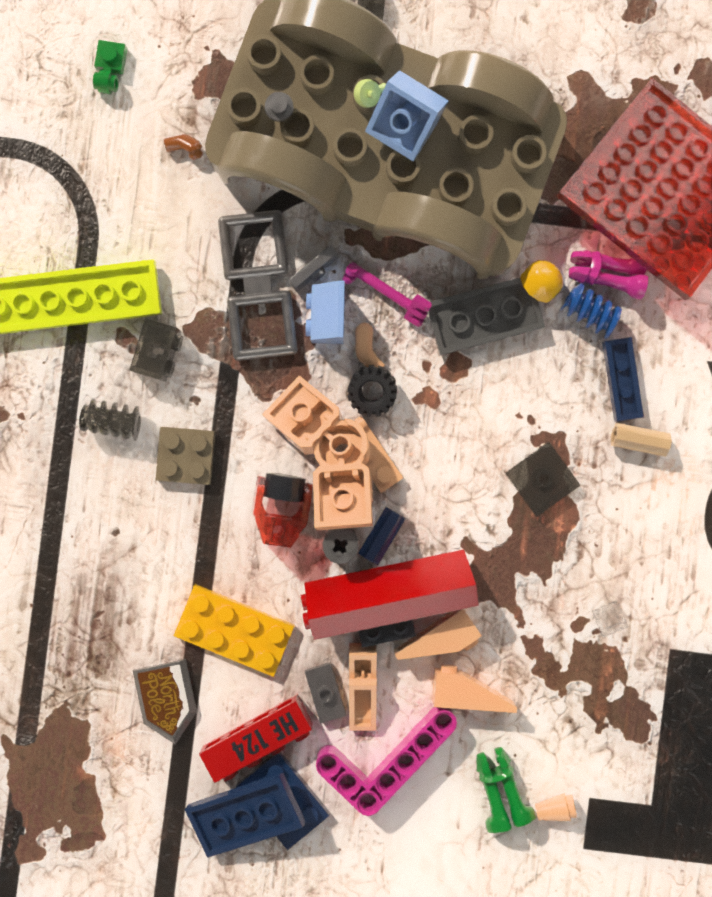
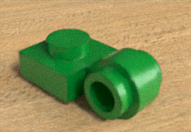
(109, 60)

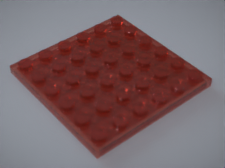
(652, 188)

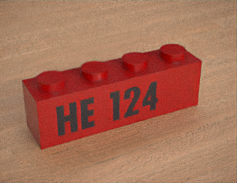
(256, 738)

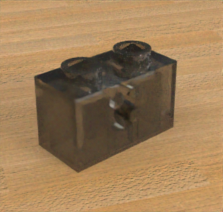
(156, 336)

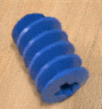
(592, 310)

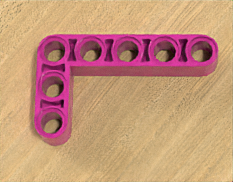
(390, 765)

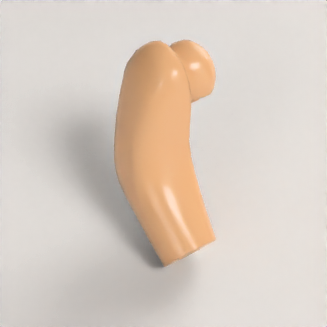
(364, 346)

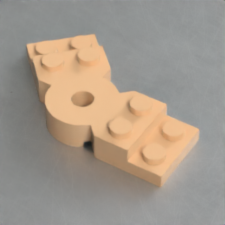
(342, 480)

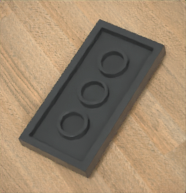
(483, 316)

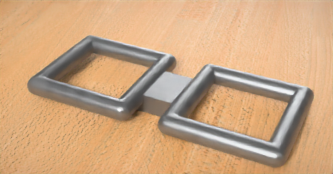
(257, 285)

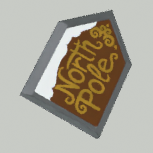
(166, 698)

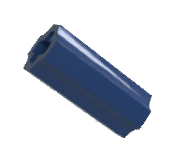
(381, 535)

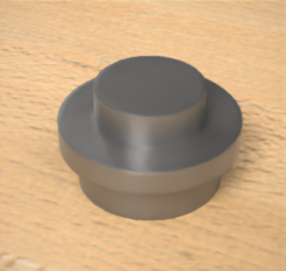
(279, 106)

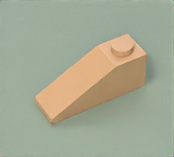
(446, 635)
(461, 691)

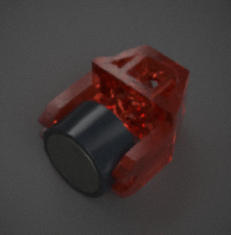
(283, 488)

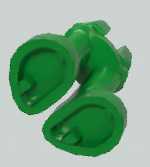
(520, 813)

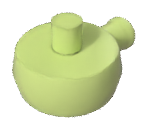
(368, 93)

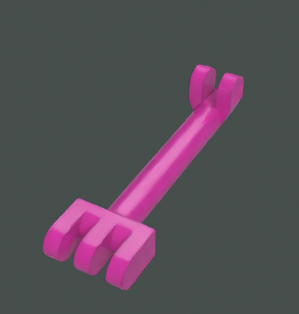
(416, 309)

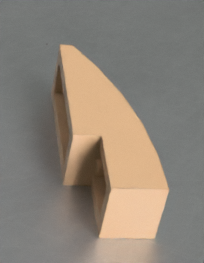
(362, 687)

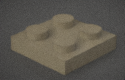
(185, 455)

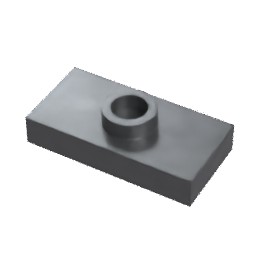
(314, 269)
(325, 692)

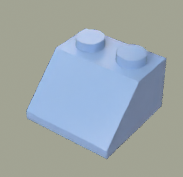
(406, 115)
(327, 313)

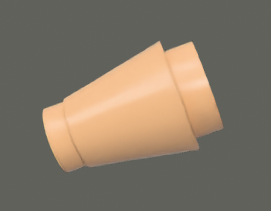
(556, 808)

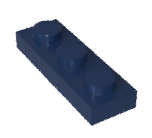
(622, 379)

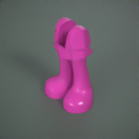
(634, 286)

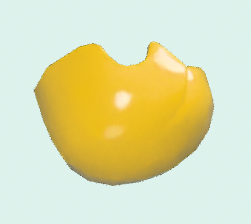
(542, 280)

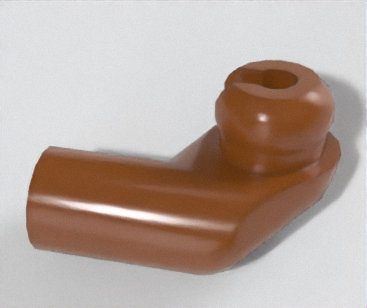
(186, 143)

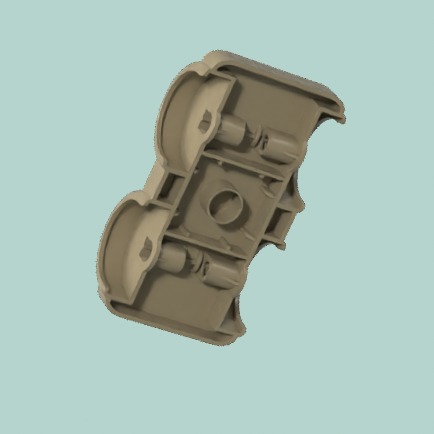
(465, 189)

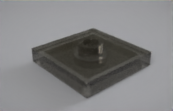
(542, 479)

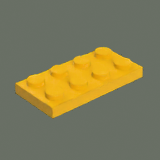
(234, 630)

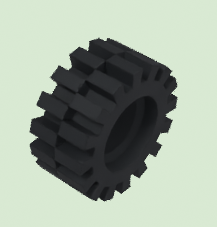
(377, 406)

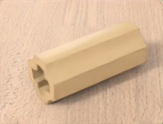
(641, 439)

